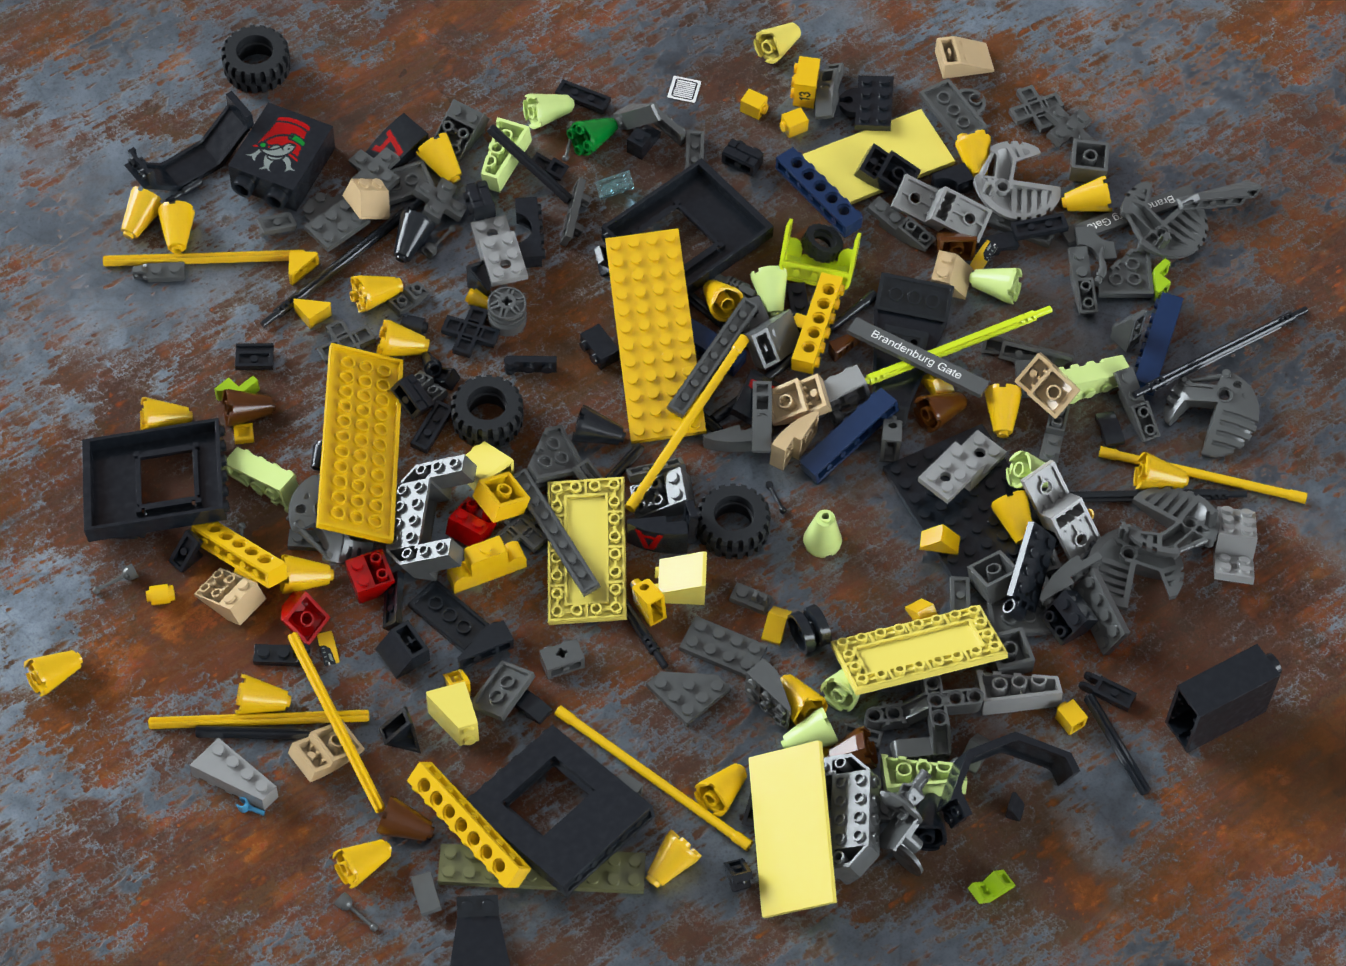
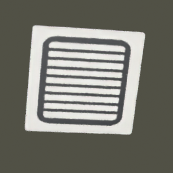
(684, 89)

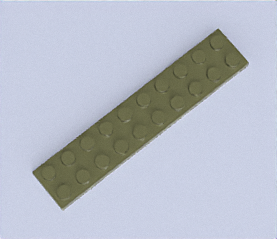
(619, 874)

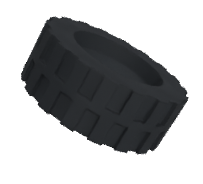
(826, 234)

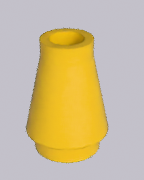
(476, 298)

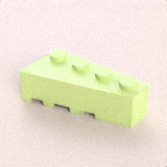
(262, 476)
(900, 770)

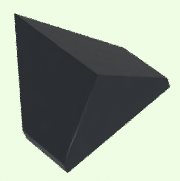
(478, 277)
(400, 731)

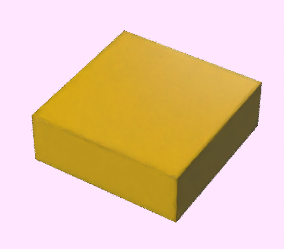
(243, 433)

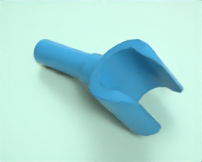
(247, 807)

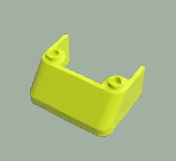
(805, 269)

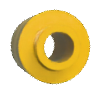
(160, 594)

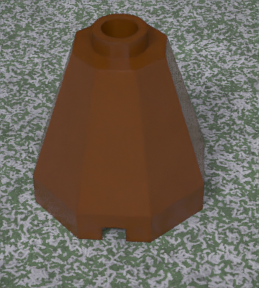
(859, 745)

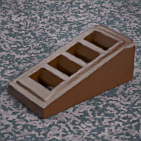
(841, 346)

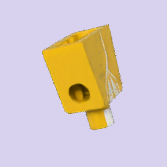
(649, 601)

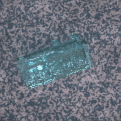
(614, 184)

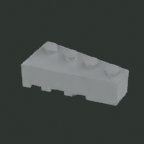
(846, 388)
(1017, 692)
(229, 771)

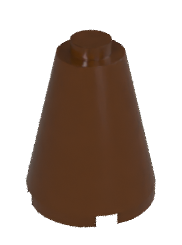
(245, 406)
(937, 409)
(404, 821)

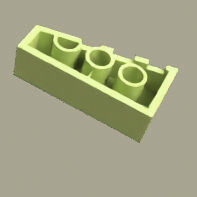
(499, 162)
(1095, 377)

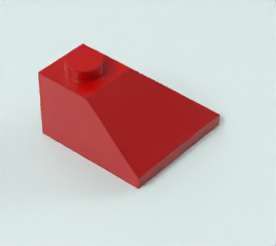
(303, 616)

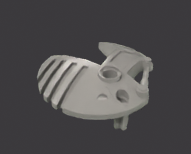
(1017, 197)

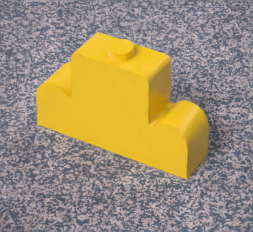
(485, 563)

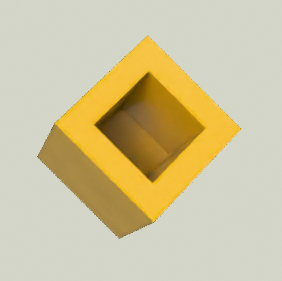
(754, 104)
(794, 122)
(1071, 716)

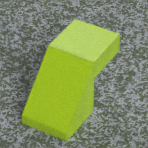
(1161, 283)
(250, 385)
(992, 887)

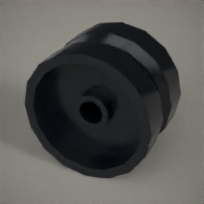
(809, 629)

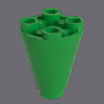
(591, 134)

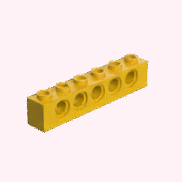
(817, 323)
(241, 553)

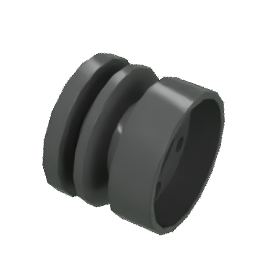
(507, 310)

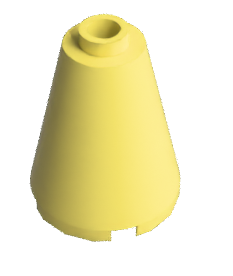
(776, 41)

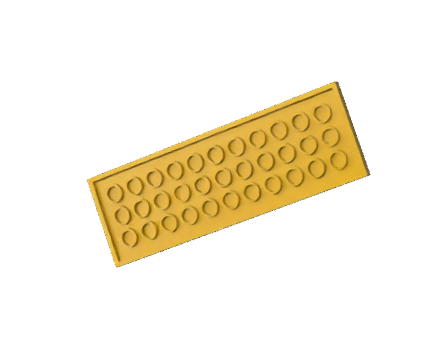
(652, 330)
(360, 445)

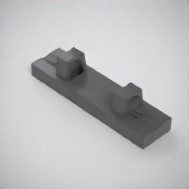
(578, 199)

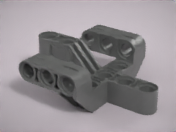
(938, 745)

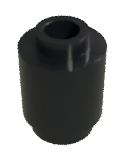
(415, 323)

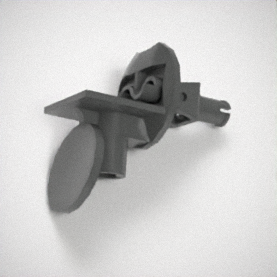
(905, 817)

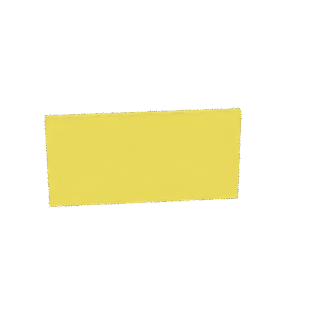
(909, 137)
(595, 522)
(918, 649)
(792, 830)

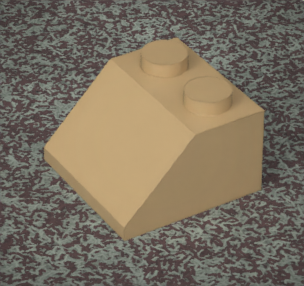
(368, 198)
(952, 271)

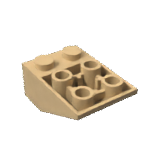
(962, 57)
(231, 595)

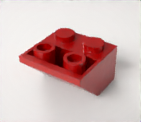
(469, 523)
(369, 575)

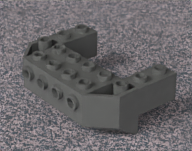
(415, 515)
(853, 815)

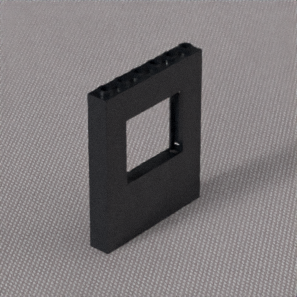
(710, 206)
(114, 480)
(586, 834)

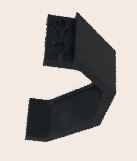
(200, 158)
(1056, 760)

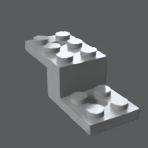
(941, 208)
(499, 250)
(962, 466)
(1060, 509)
(1235, 545)

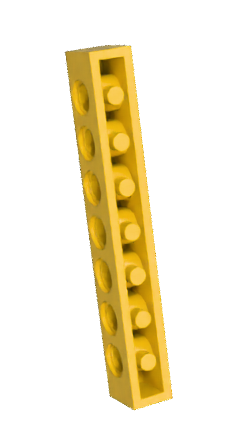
(468, 825)

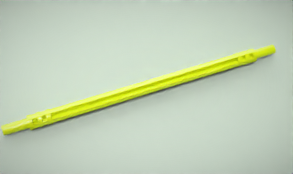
(961, 343)

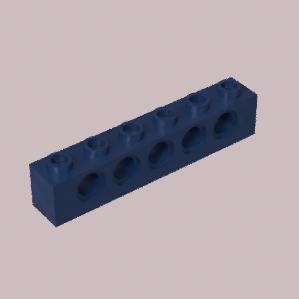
(819, 192)

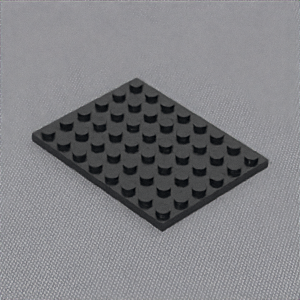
(966, 514)

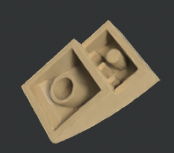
(1047, 385)
(799, 398)
(794, 440)
(321, 752)

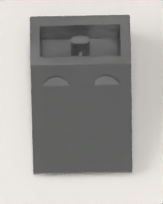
(463, 127)
(773, 338)
(665, 495)
(766, 688)

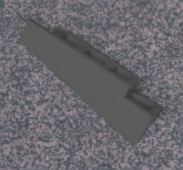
(1220, 197)
(1014, 349)

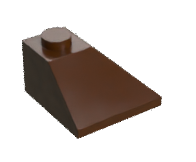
(957, 243)

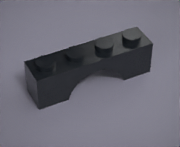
(528, 215)

